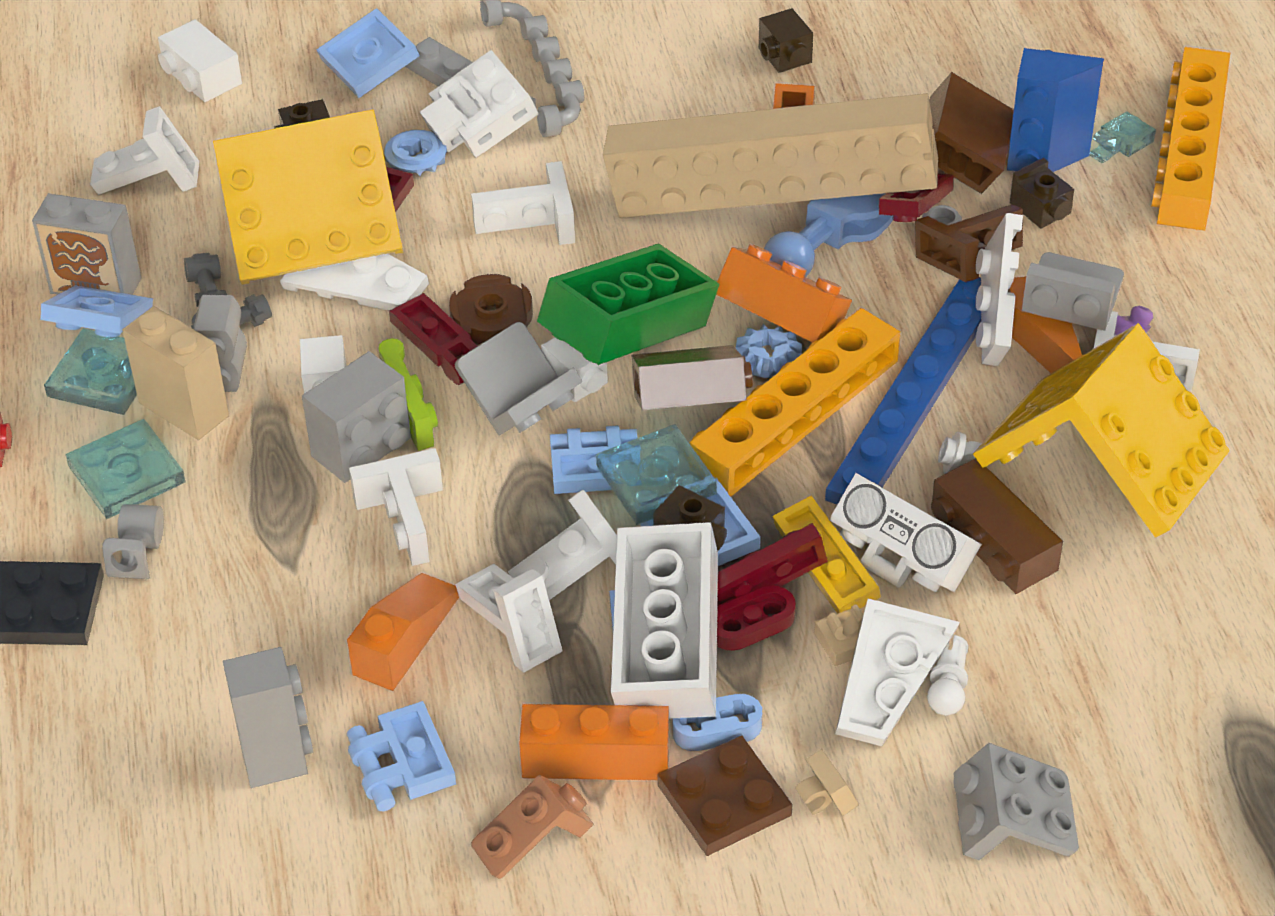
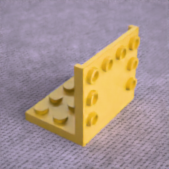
(307, 195)
(1132, 419)

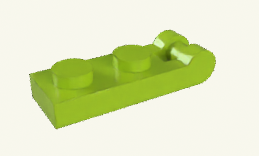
(421, 415)

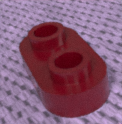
(747, 619)

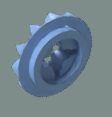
(406, 144)
(784, 345)

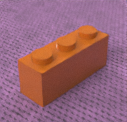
(782, 293)
(594, 741)

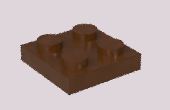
(724, 795)

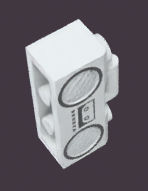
(925, 543)

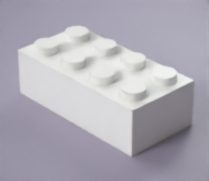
(666, 619)

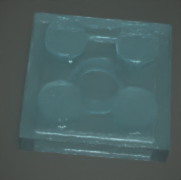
(94, 374)
(125, 468)
(651, 468)

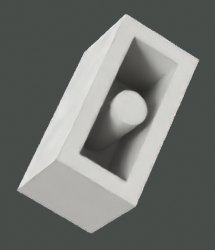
(199, 60)

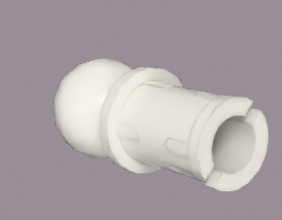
(949, 679)

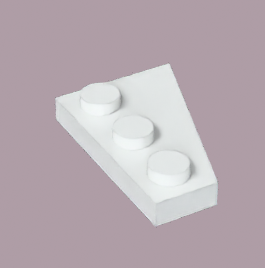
(996, 304)

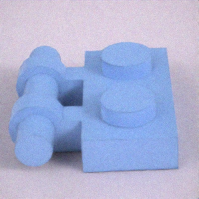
(575, 457)
(416, 753)

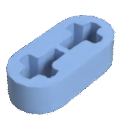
(721, 727)

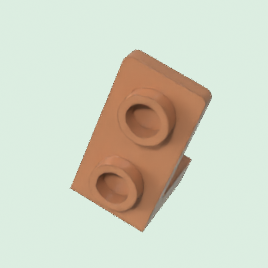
(528, 821)

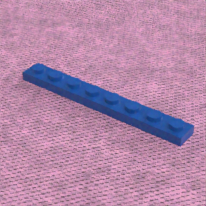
(912, 392)

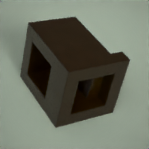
(1041, 194)

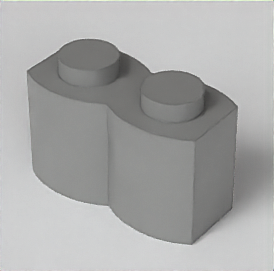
(219, 321)

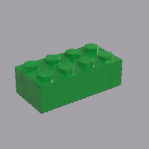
(627, 303)

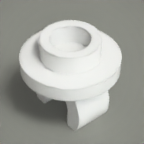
(956, 451)

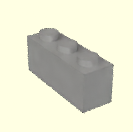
(269, 716)

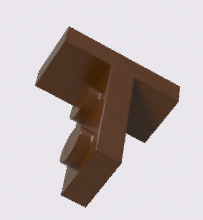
(956, 245)

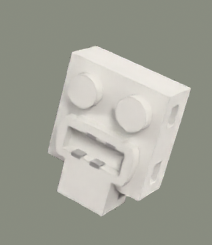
(478, 106)

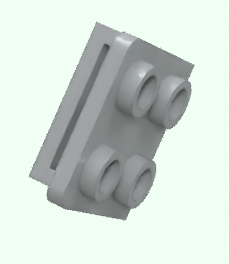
(1072, 290)
(514, 379)
(1014, 797)

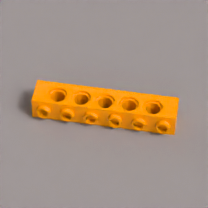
(1193, 139)
(797, 399)

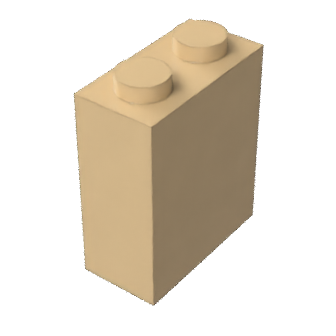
(176, 372)

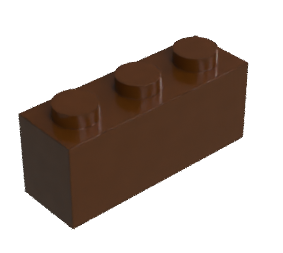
(1012, 537)

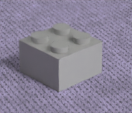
(356, 415)

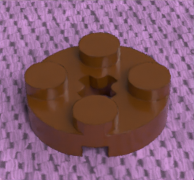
(471, 304)

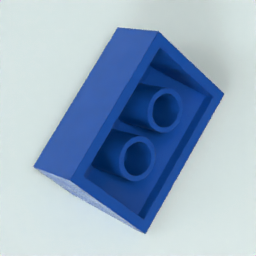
(1054, 108)

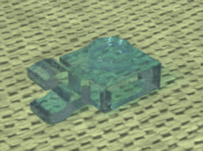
(1123, 135)

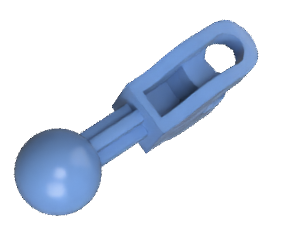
(831, 222)

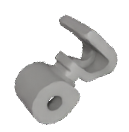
(137, 529)

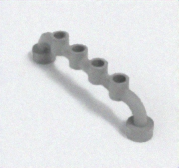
(547, 52)

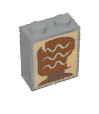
(86, 245)

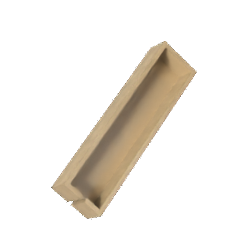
(772, 156)

